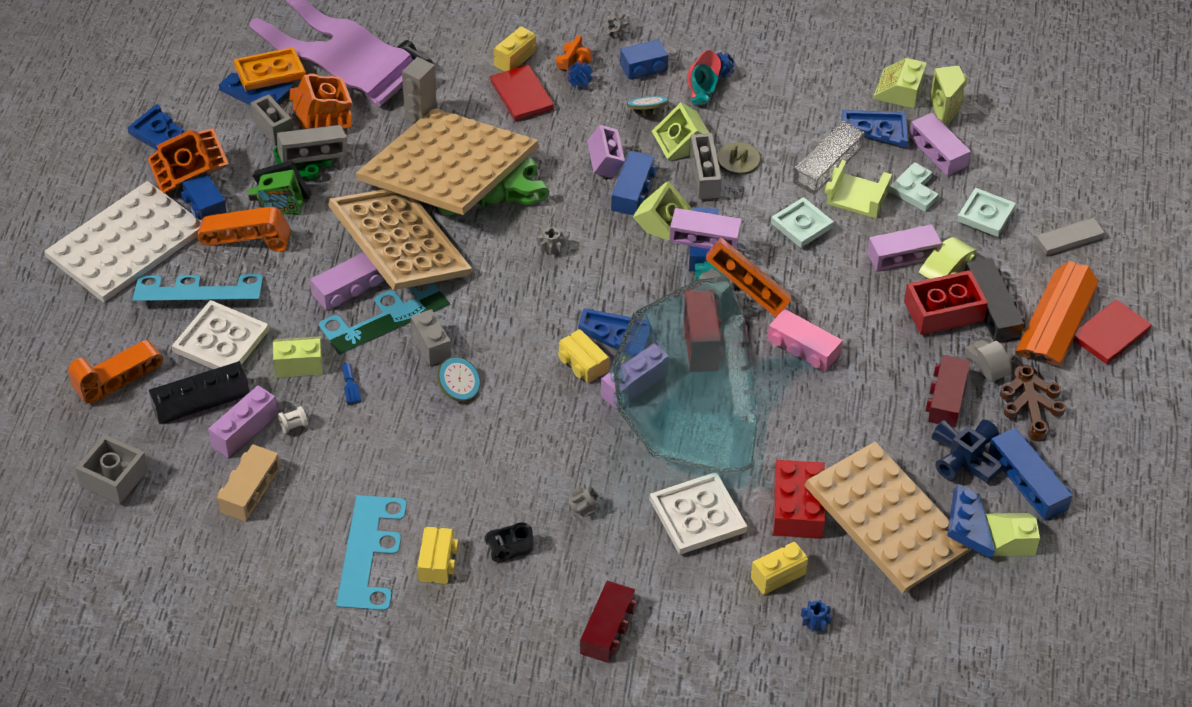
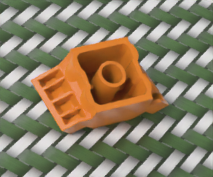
(321, 102)
(186, 158)

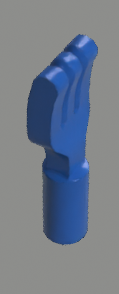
(351, 389)

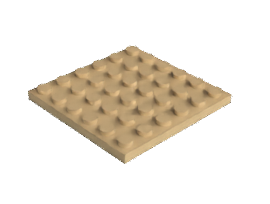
(447, 160)

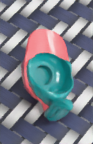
(703, 77)

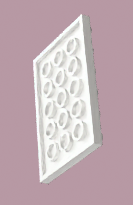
(124, 241)

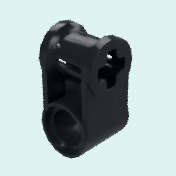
(510, 542)

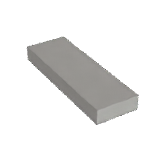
(1069, 236)

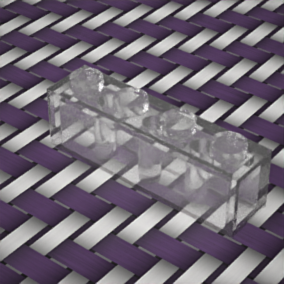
(819, 164)

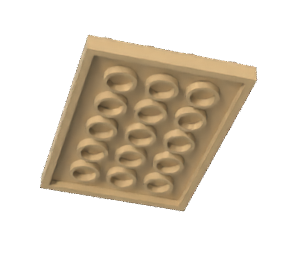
(399, 238)
(887, 516)

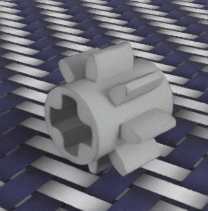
(620, 22)
(551, 240)
(584, 500)

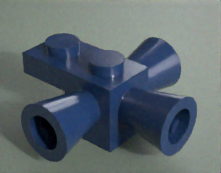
(967, 450)

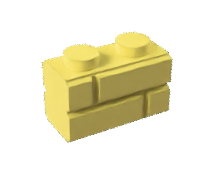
(515, 49)
(583, 356)
(436, 555)
(779, 568)

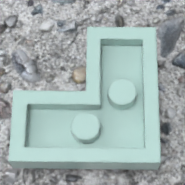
(912, 189)

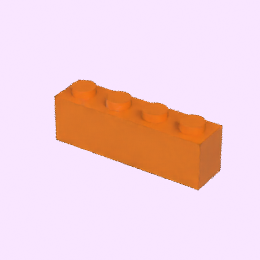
(748, 277)

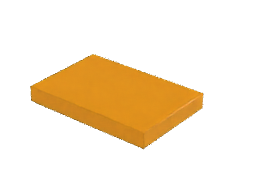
(269, 68)

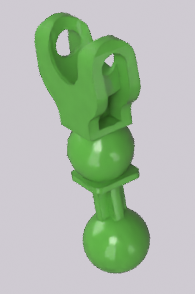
(515, 188)

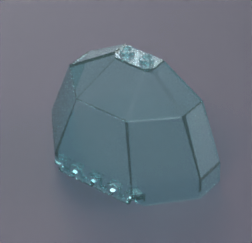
(686, 380)

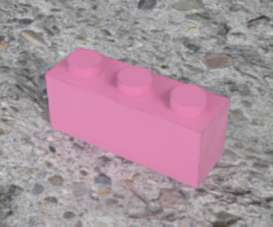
(804, 340)

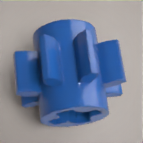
(727, 64)
(580, 74)
(816, 615)

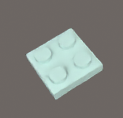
(986, 212)
(802, 222)

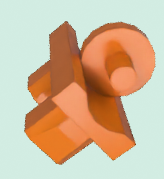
(574, 53)

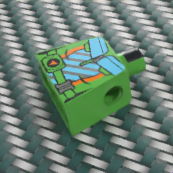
(279, 191)

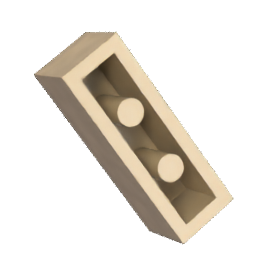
(248, 482)

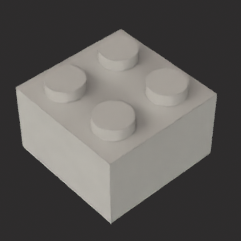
(112, 469)

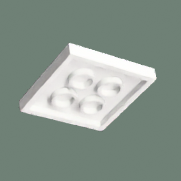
(220, 336)
(698, 513)

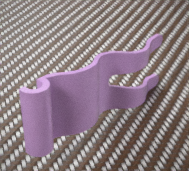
(350, 54)

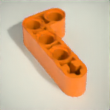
(246, 225)
(114, 373)

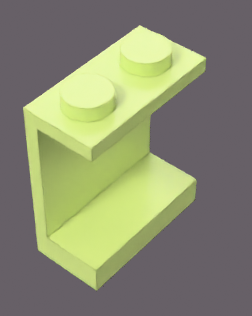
(857, 193)

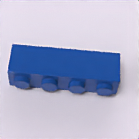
(1030, 474)

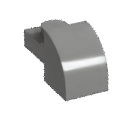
(991, 359)

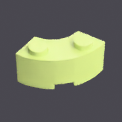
(949, 259)

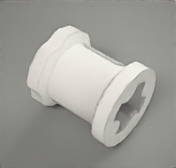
(284, 419)

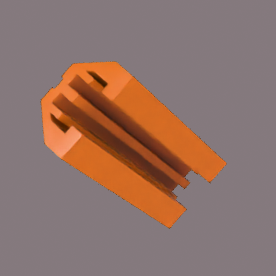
(1059, 313)

